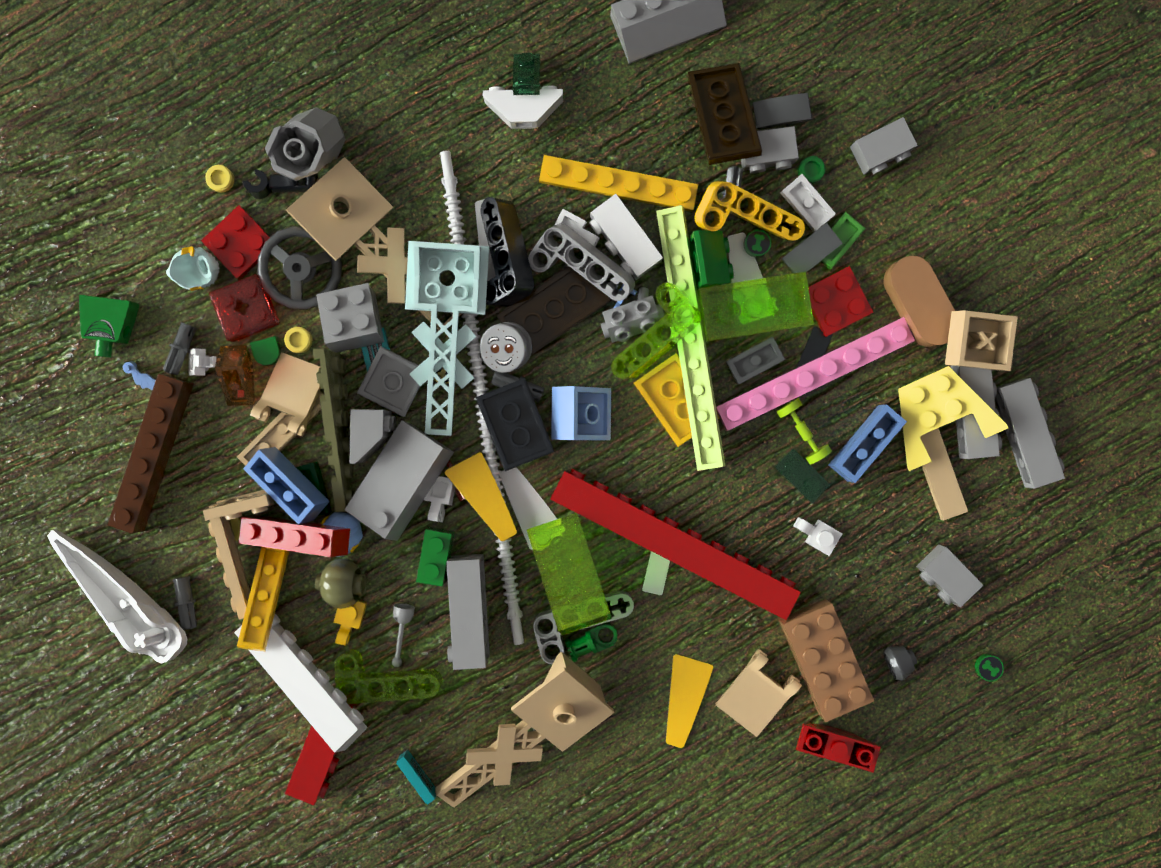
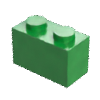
(434, 556)

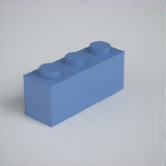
(867, 443)
(286, 485)

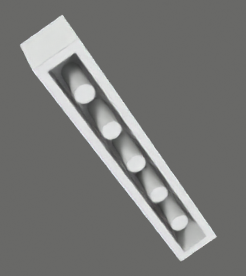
(309, 689)

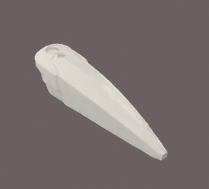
(121, 603)

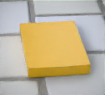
(666, 397)

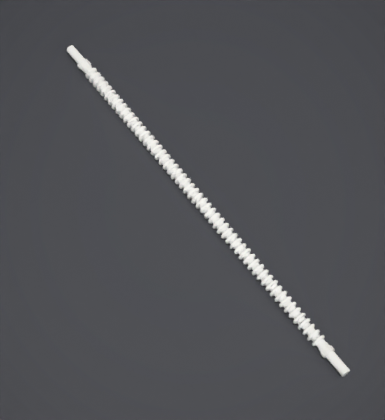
(514, 612)

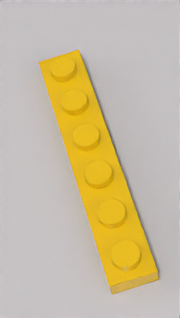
(614, 181)

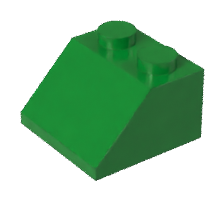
(710, 258)

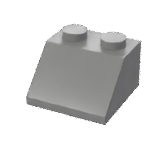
(369, 432)

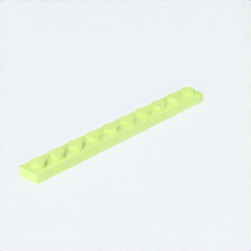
(692, 347)

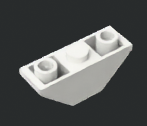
(523, 110)

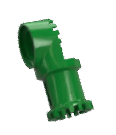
(590, 642)

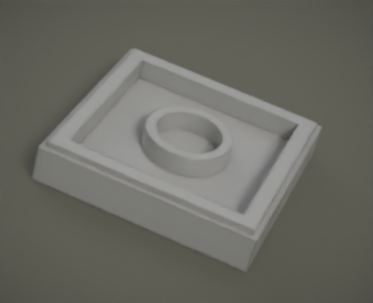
(390, 382)

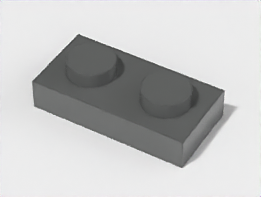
(755, 360)

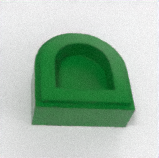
(266, 350)

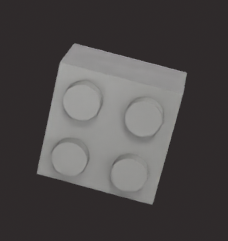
(350, 318)

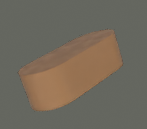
(919, 300)

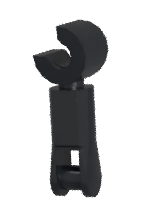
(277, 183)

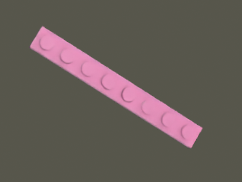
(814, 374)

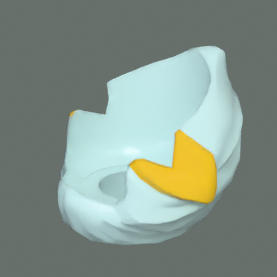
(193, 268)

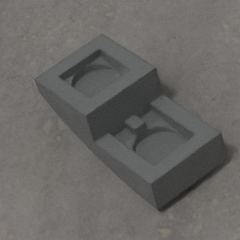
(782, 110)
(812, 250)

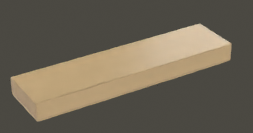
(276, 434)
(942, 478)

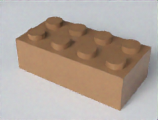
(826, 660)

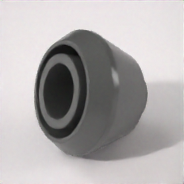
(900, 661)

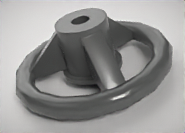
(297, 267)

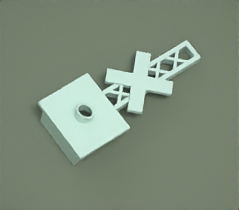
(427, 293)

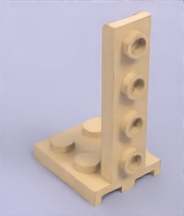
(227, 549)

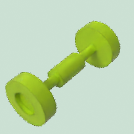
(802, 428)

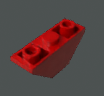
(838, 746)

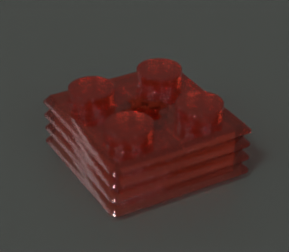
(258, 316)

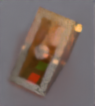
(236, 375)

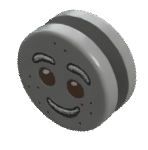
(505, 347)

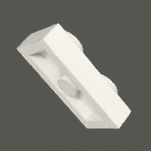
(807, 203)

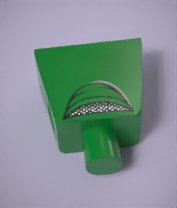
(106, 322)

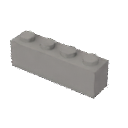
(1029, 433)
(970, 437)

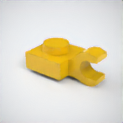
(349, 618)

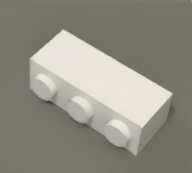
(624, 237)

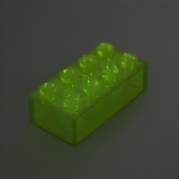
(755, 307)
(568, 574)

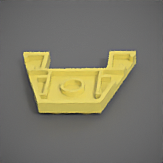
(936, 402)

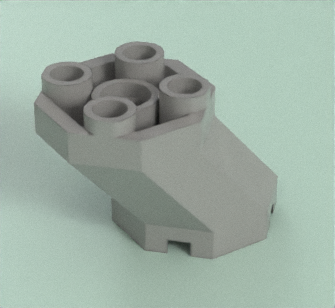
(305, 144)

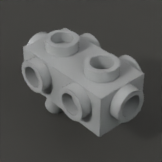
(632, 317)

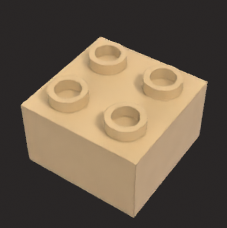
(981, 340)

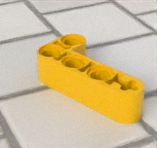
(753, 214)

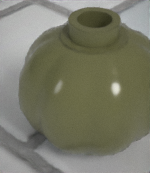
(341, 583)

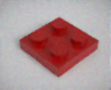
(237, 242)
(838, 301)

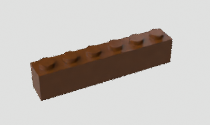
(150, 453)

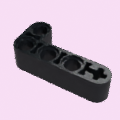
(508, 254)

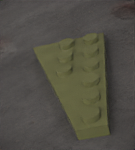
(335, 422)

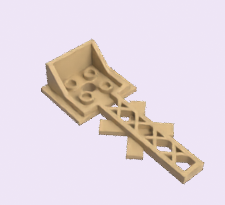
(340, 232)
(558, 709)

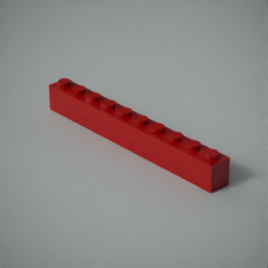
(675, 544)

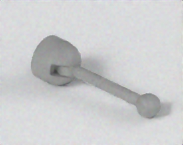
(402, 614)

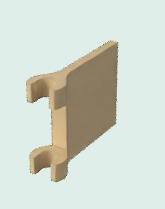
(290, 390)
(755, 696)

